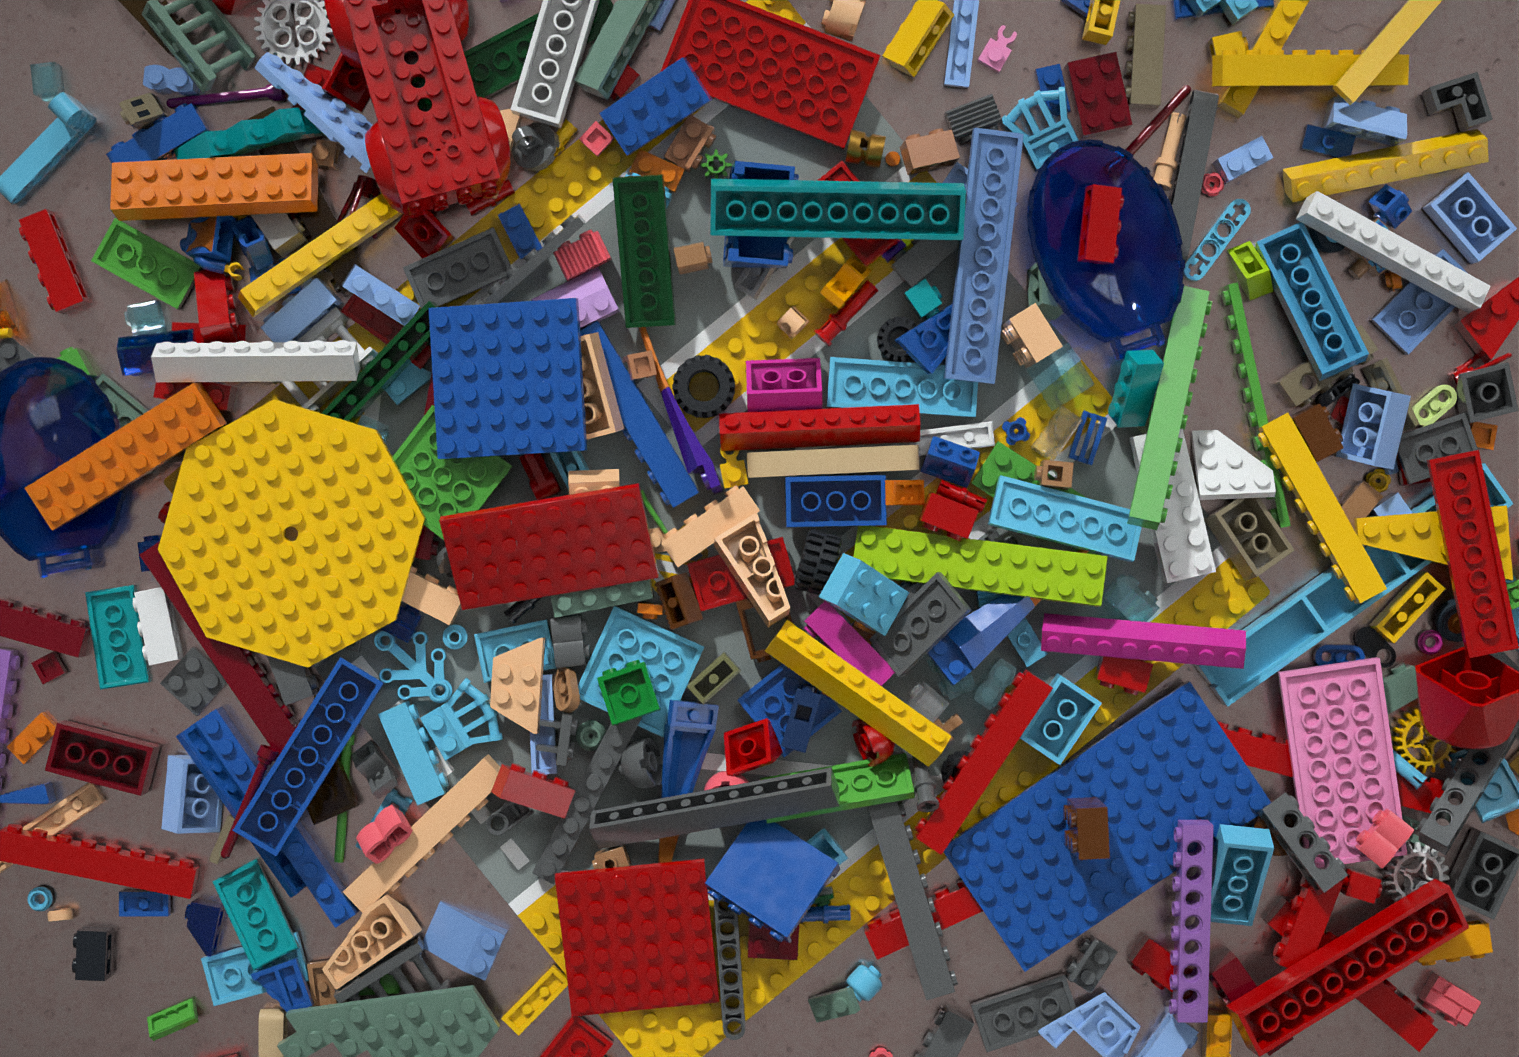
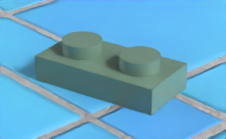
(834, 1004)

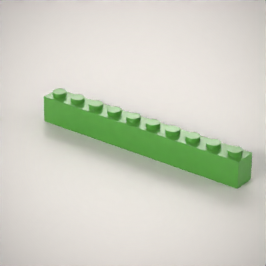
(1168, 410)

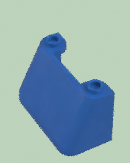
(758, 250)

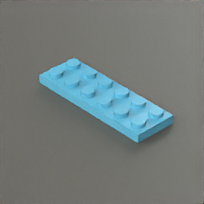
(898, 383)
(1064, 518)

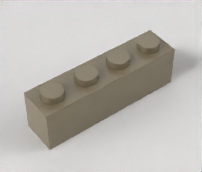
(1146, 56)

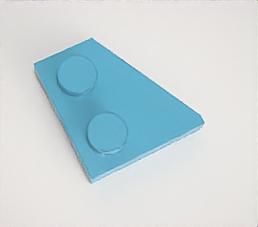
(408, 383)

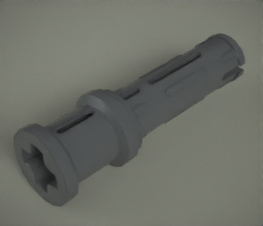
(924, 787)

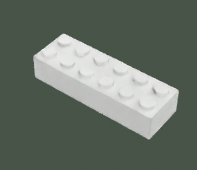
(553, 60)
(1182, 540)

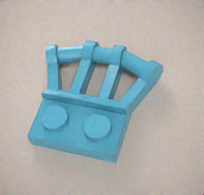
(1047, 141)
(447, 729)

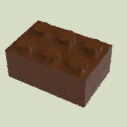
(1087, 828)

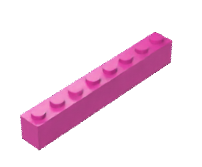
(1144, 640)

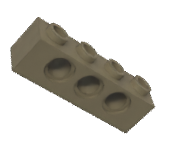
(1291, 384)

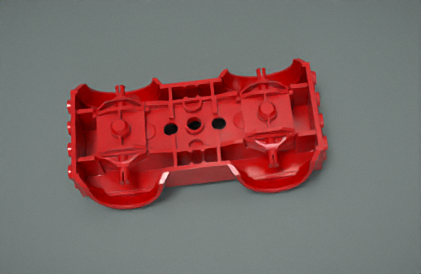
(416, 155)

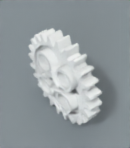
(272, 29)

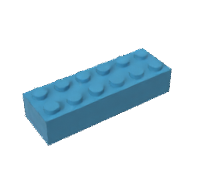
(1311, 301)

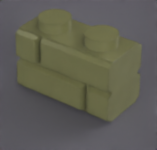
(714, 677)

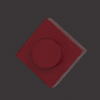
(49, 667)

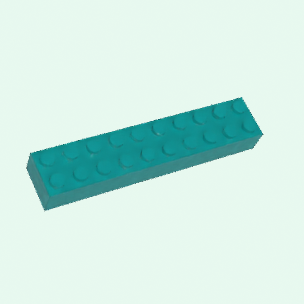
(837, 209)

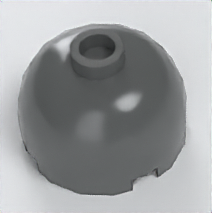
(640, 764)

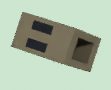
(142, 111)

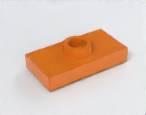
(904, 492)

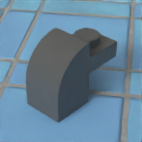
(375, 768)

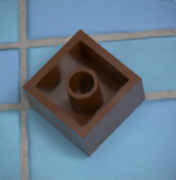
(1317, 431)

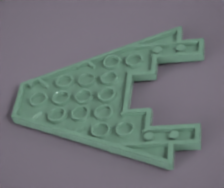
(405, 1025)

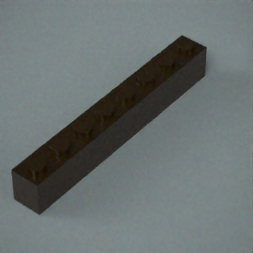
(318, 221)

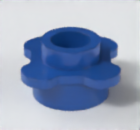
(1022, 433)

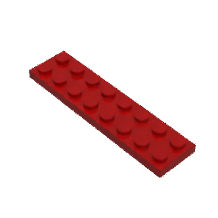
(1472, 554)

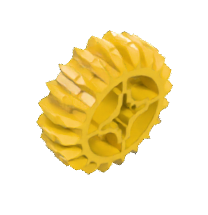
(1428, 749)

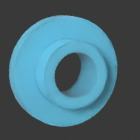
(463, 636)
(33, 900)

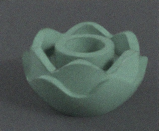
(587, 728)

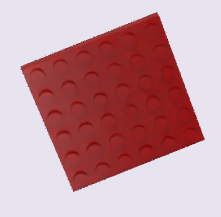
(637, 937)

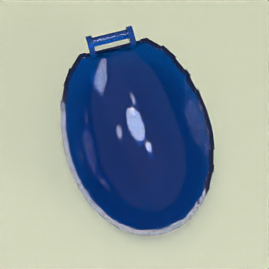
(1146, 276)
(45, 420)

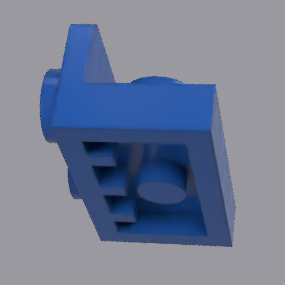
(950, 461)

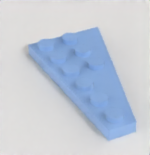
(323, 110)

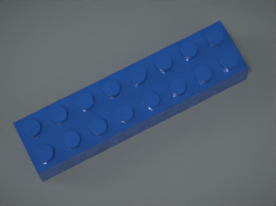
(308, 757)

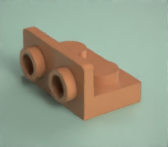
(689, 144)

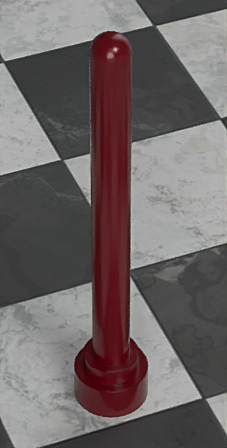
(1159, 119)
(266, 756)

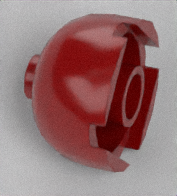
(871, 743)

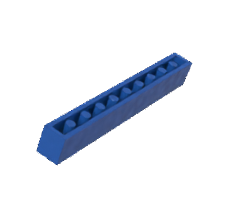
(300, 846)

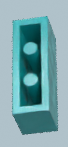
(1135, 388)

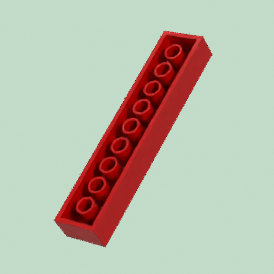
(1347, 967)

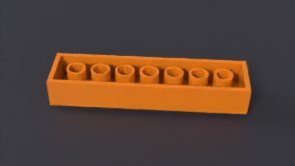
(214, 187)
(125, 455)

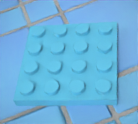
(632, 638)

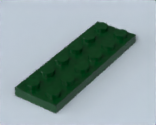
(644, 251)

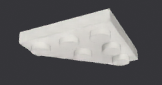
(1227, 469)

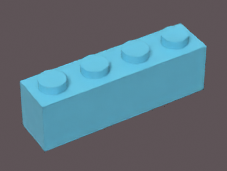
(413, 752)

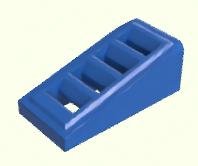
(36, 794)

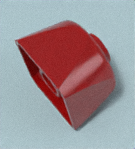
(1468, 699)

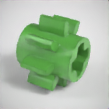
(710, 161)

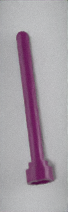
(269, 91)

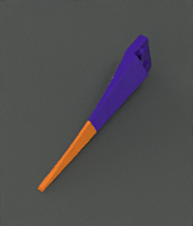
(692, 452)

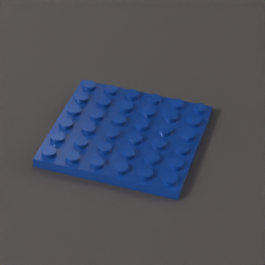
(508, 378)

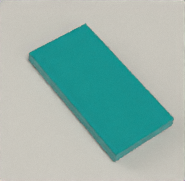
(116, 637)
(256, 914)

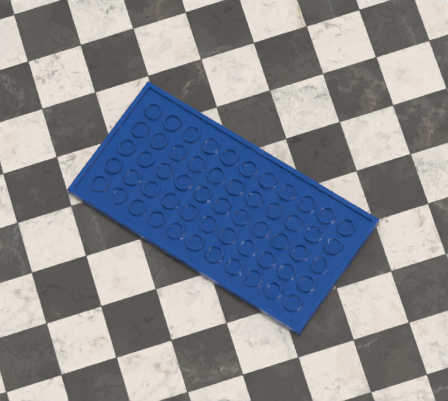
(1149, 774)

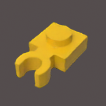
(733, 471)

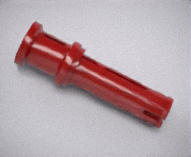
(838, 321)

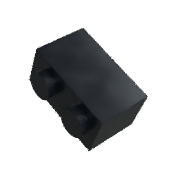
(93, 953)

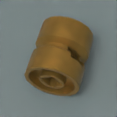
(874, 145)

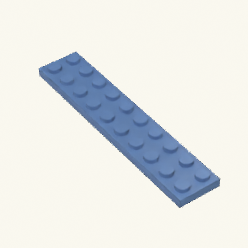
(984, 256)

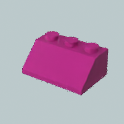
(784, 384)

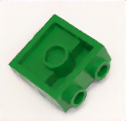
(628, 692)

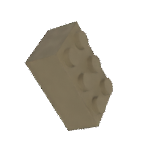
(1249, 536)

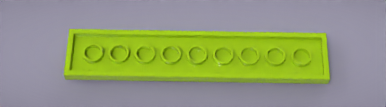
(984, 565)

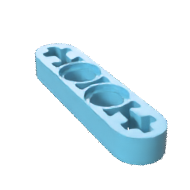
(1216, 240)

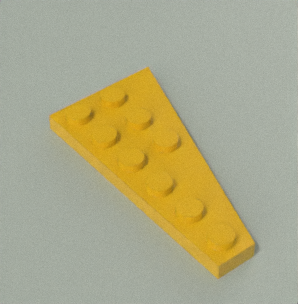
(1421, 535)

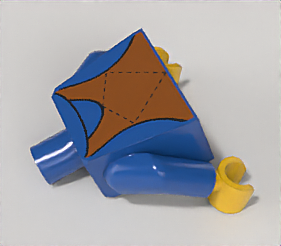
(211, 242)

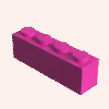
(847, 643)

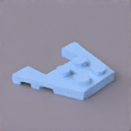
(1099, 1023)

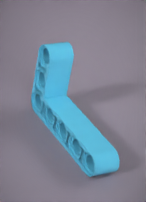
(48, 149)

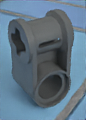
(511, 816)

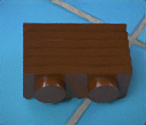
(678, 601)

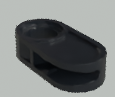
(1338, 390)
(1371, 642)

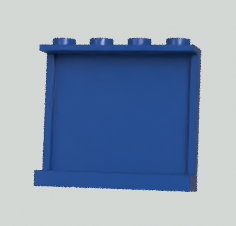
(771, 877)

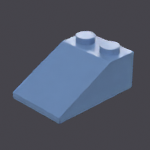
(464, 940)

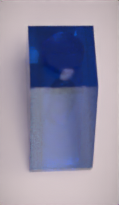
(205, 923)

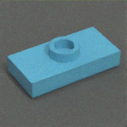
(1026, 643)

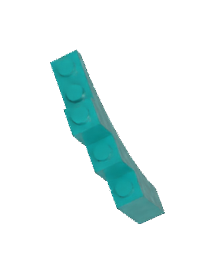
(251, 135)

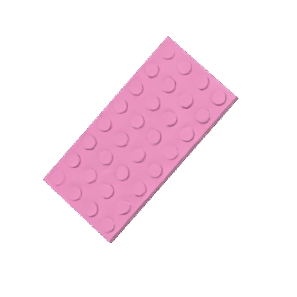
(1340, 751)

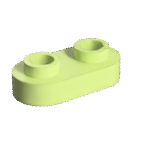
(1433, 405)

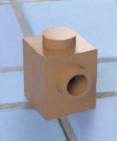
(611, 857)

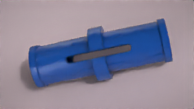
(827, 913)

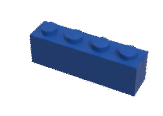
(162, 138)

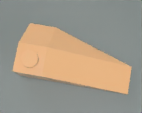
(375, 935)

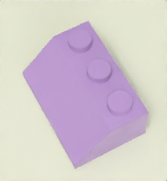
(592, 293)

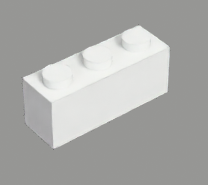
(157, 626)

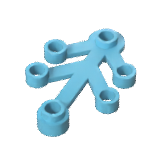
(416, 668)

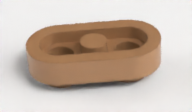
(566, 690)

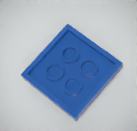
(774, 698)

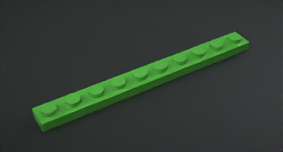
(1252, 393)

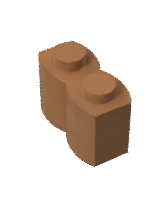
(692, 257)

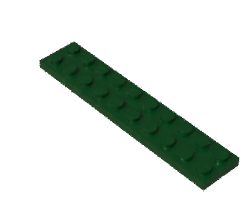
(501, 58)

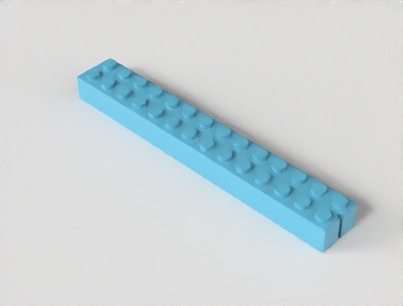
(1316, 613)

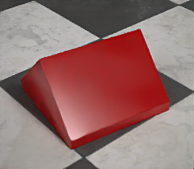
(347, 84)
(424, 233)
(750, 747)

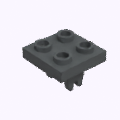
(565, 748)

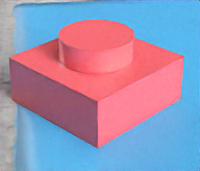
(596, 139)

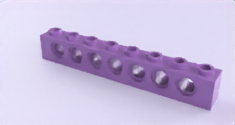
(1196, 1007)

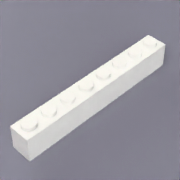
(1393, 252)
(256, 361)

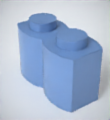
(167, 81)

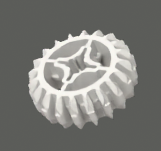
(1417, 866)

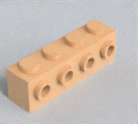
(702, 530)

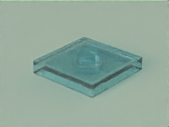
(1060, 377)

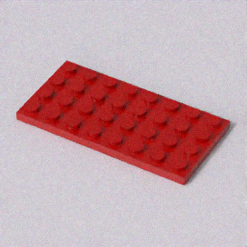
(774, 67)
(549, 546)

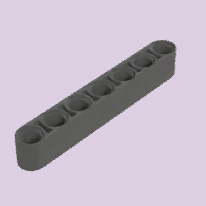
(1192, 163)
(726, 965)

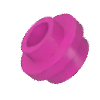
(1437, 642)

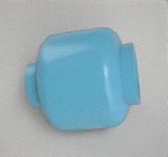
(865, 982)

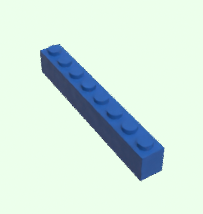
(645, 429)

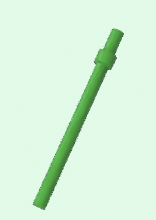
(342, 818)

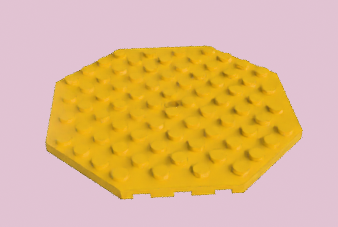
(232, 520)

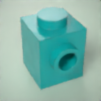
(924, 299)

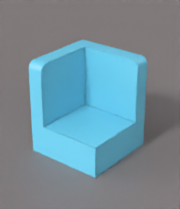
(828, 845)

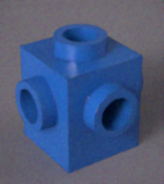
(1390, 206)

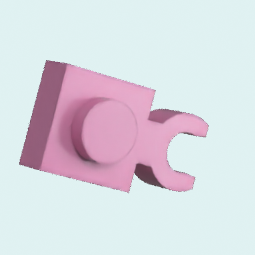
(996, 52)

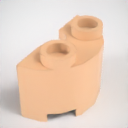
(843, 18)

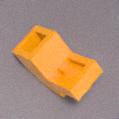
(845, 282)

